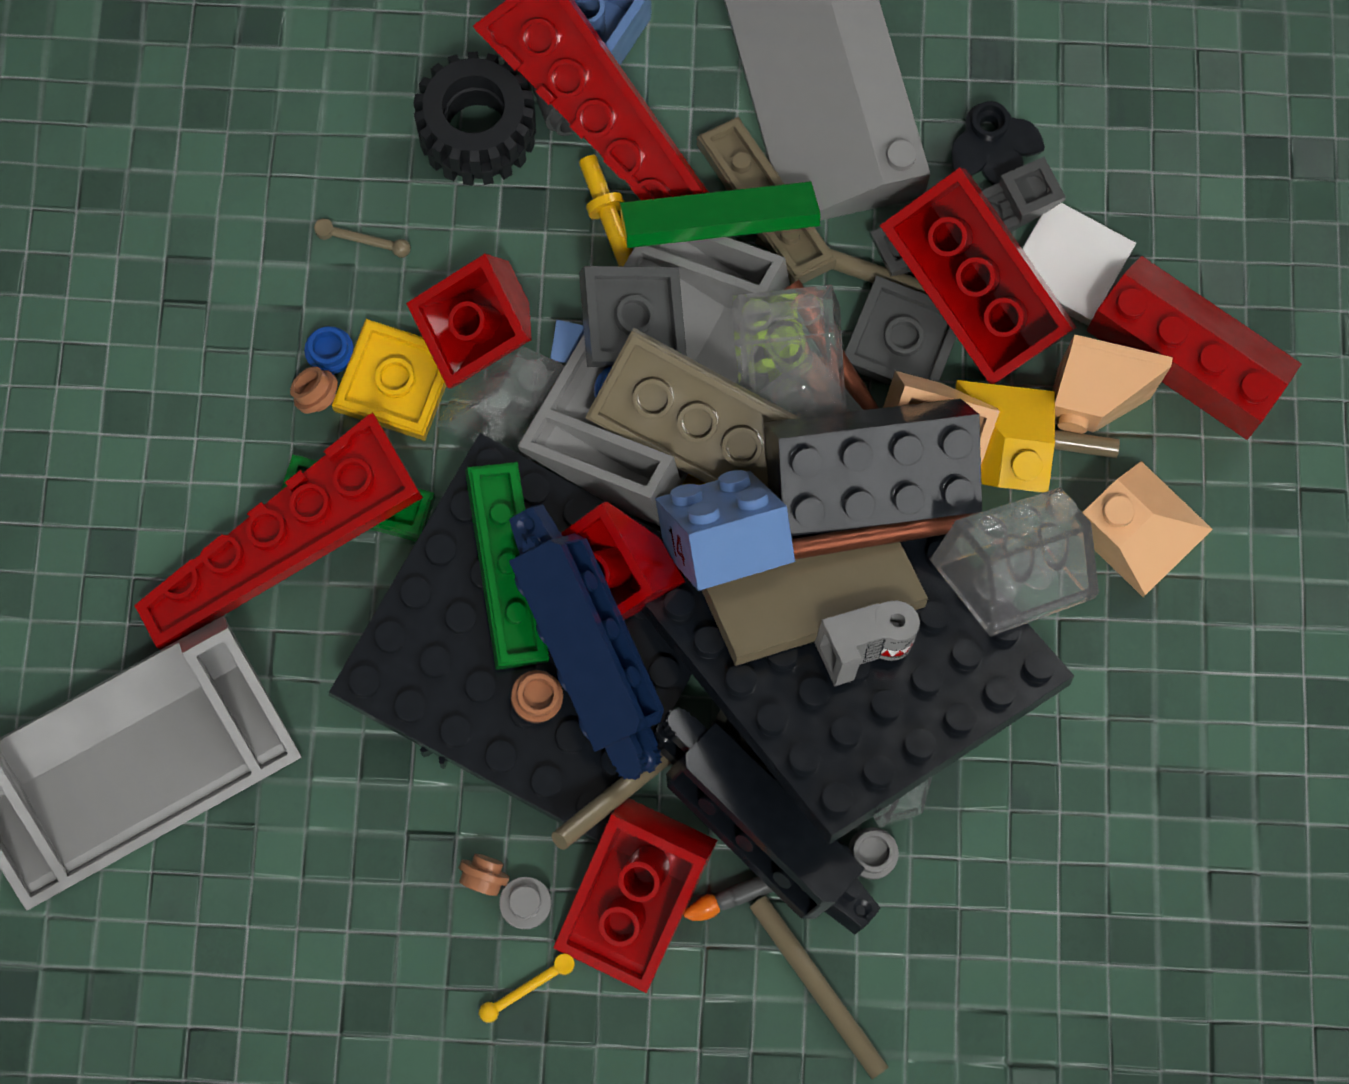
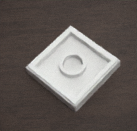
(1077, 259)

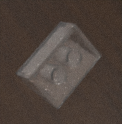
(1020, 560)

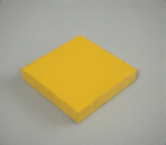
(393, 379)

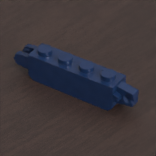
(587, 642)

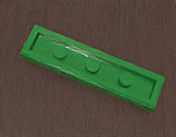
(719, 214)
(494, 499)

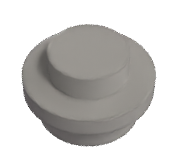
(875, 852)
(525, 903)

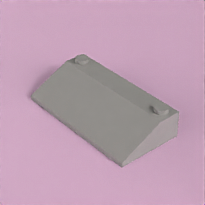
(830, 100)
(612, 465)
(134, 761)

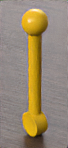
(562, 965)

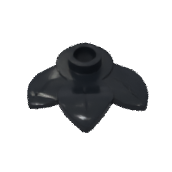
(998, 150)

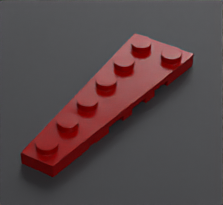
(587, 86)
(317, 512)

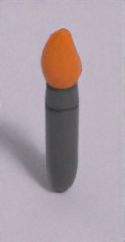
(710, 904)

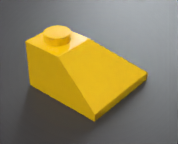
(1022, 437)

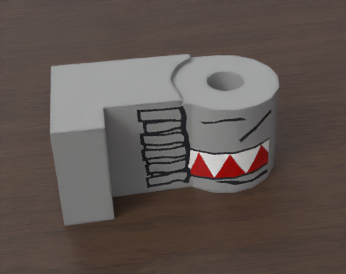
(866, 635)

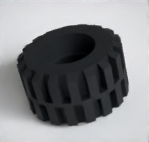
(470, 84)

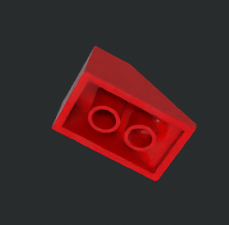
(634, 894)

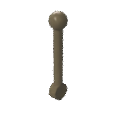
(325, 230)

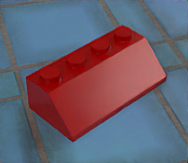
(977, 276)
(1214, 356)

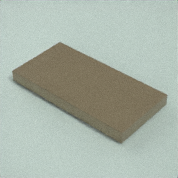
(684, 411)
(787, 603)

